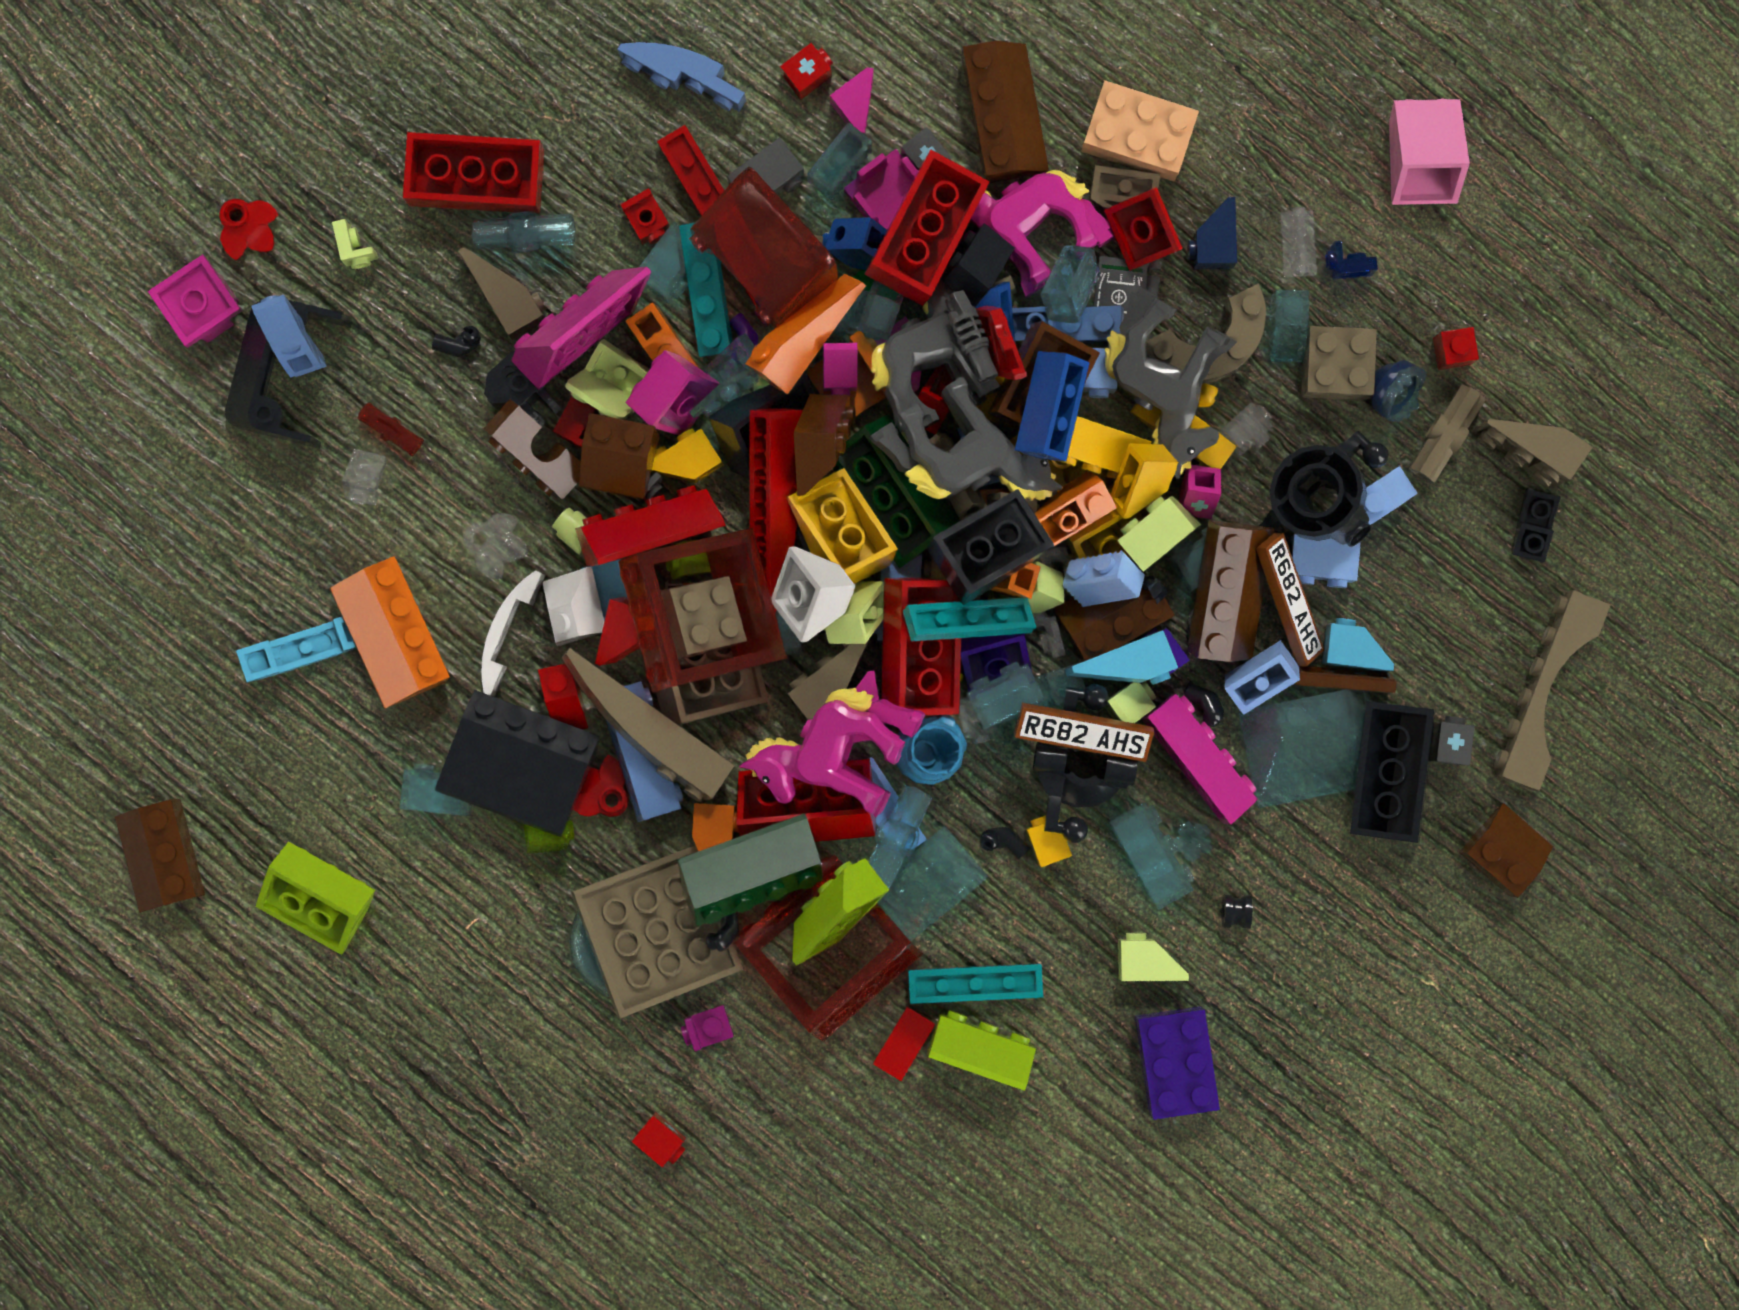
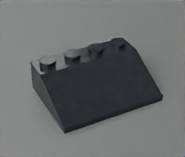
(517, 763)

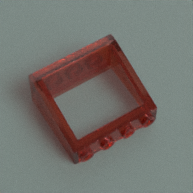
(728, 555)
(852, 994)

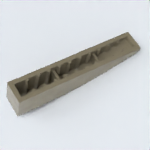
(652, 733)

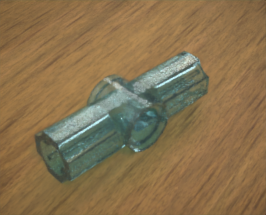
(523, 231)
(899, 833)

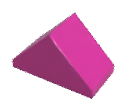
(854, 98)

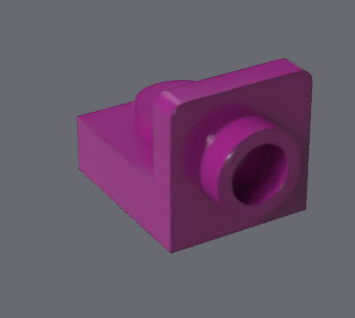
(707, 1028)

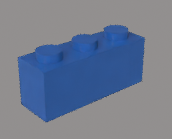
(1052, 406)

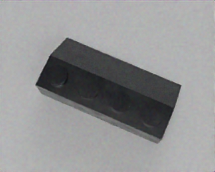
(1393, 772)

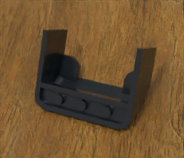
(247, 400)

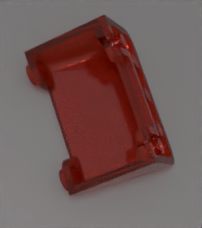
(764, 247)

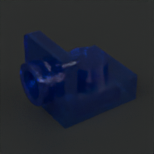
(1353, 267)

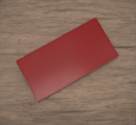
(904, 1043)

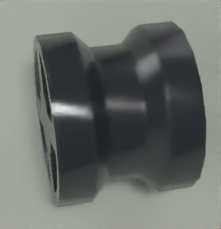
(1236, 911)

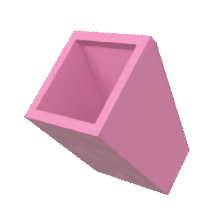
(1427, 151)

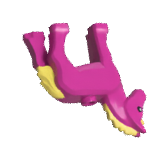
(1027, 207)
(828, 745)

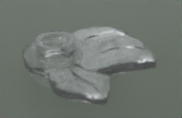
(500, 544)

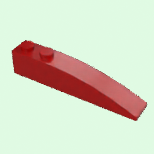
(771, 484)

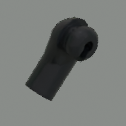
(460, 345)
(1209, 701)
(1003, 838)
(725, 935)

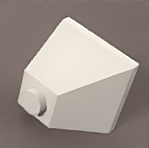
(811, 592)
(574, 606)

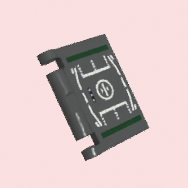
(1117, 282)

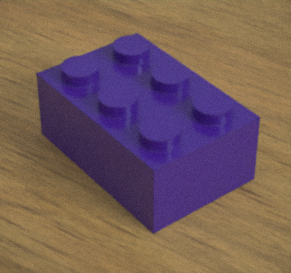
(1177, 1062)

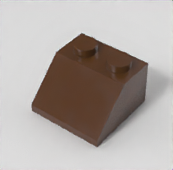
(617, 456)
(1507, 851)

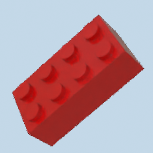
(473, 172)
(927, 227)

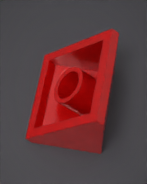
(1143, 229)

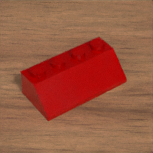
(649, 526)
(918, 672)
(829, 812)

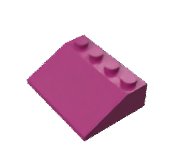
(579, 325)

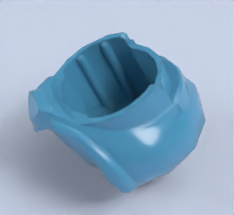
(934, 765)

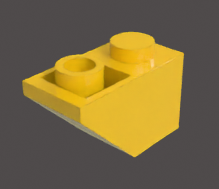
(688, 459)

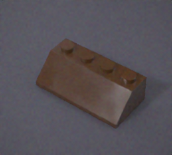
(1004, 110)
(1228, 592)

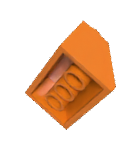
(389, 632)

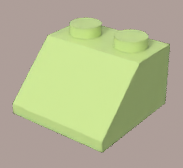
(1157, 532)

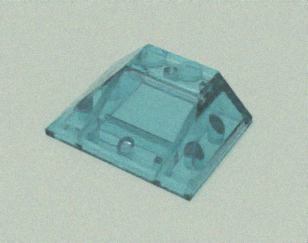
(1305, 746)

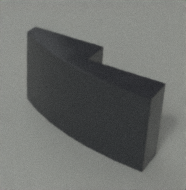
(1535, 525)

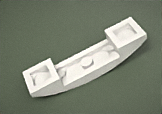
(526, 592)

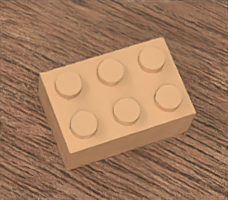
(1139, 131)

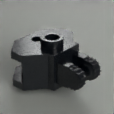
(517, 388)

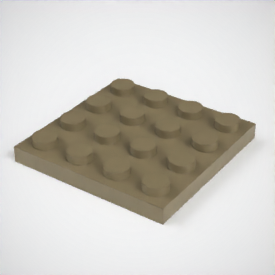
(649, 937)

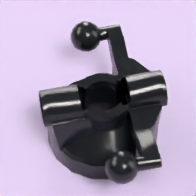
(1304, 474)
(1066, 786)

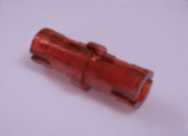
(390, 429)

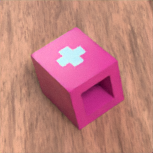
(1200, 491)

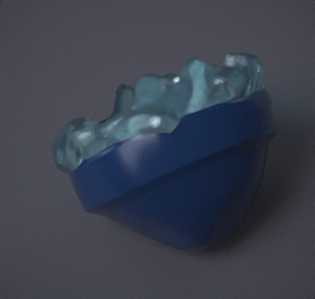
(1397, 390)

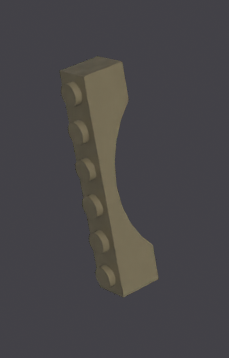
(1526, 753)

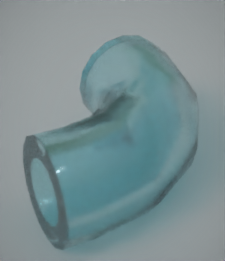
(584, 958)

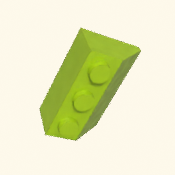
(314, 897)
(836, 909)
(982, 1050)

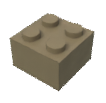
(1339, 363)
(703, 617)

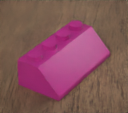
(1200, 759)

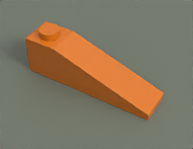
(796, 341)

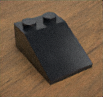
(733, 420)
(989, 546)

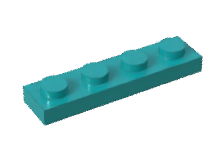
(706, 297)
(973, 619)
(975, 983)

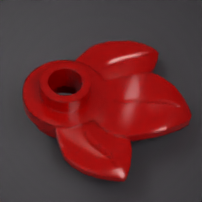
(250, 230)
(599, 786)

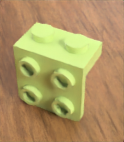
(607, 381)

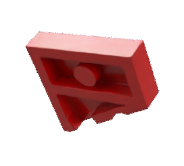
(1002, 345)

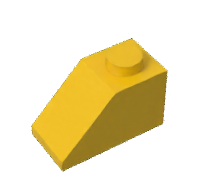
(1142, 477)

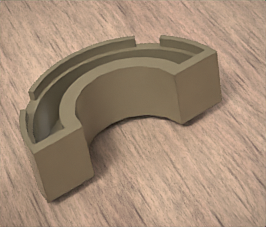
(1244, 323)

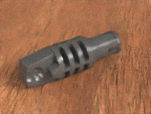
(970, 335)

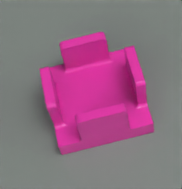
(881, 186)
(196, 302)

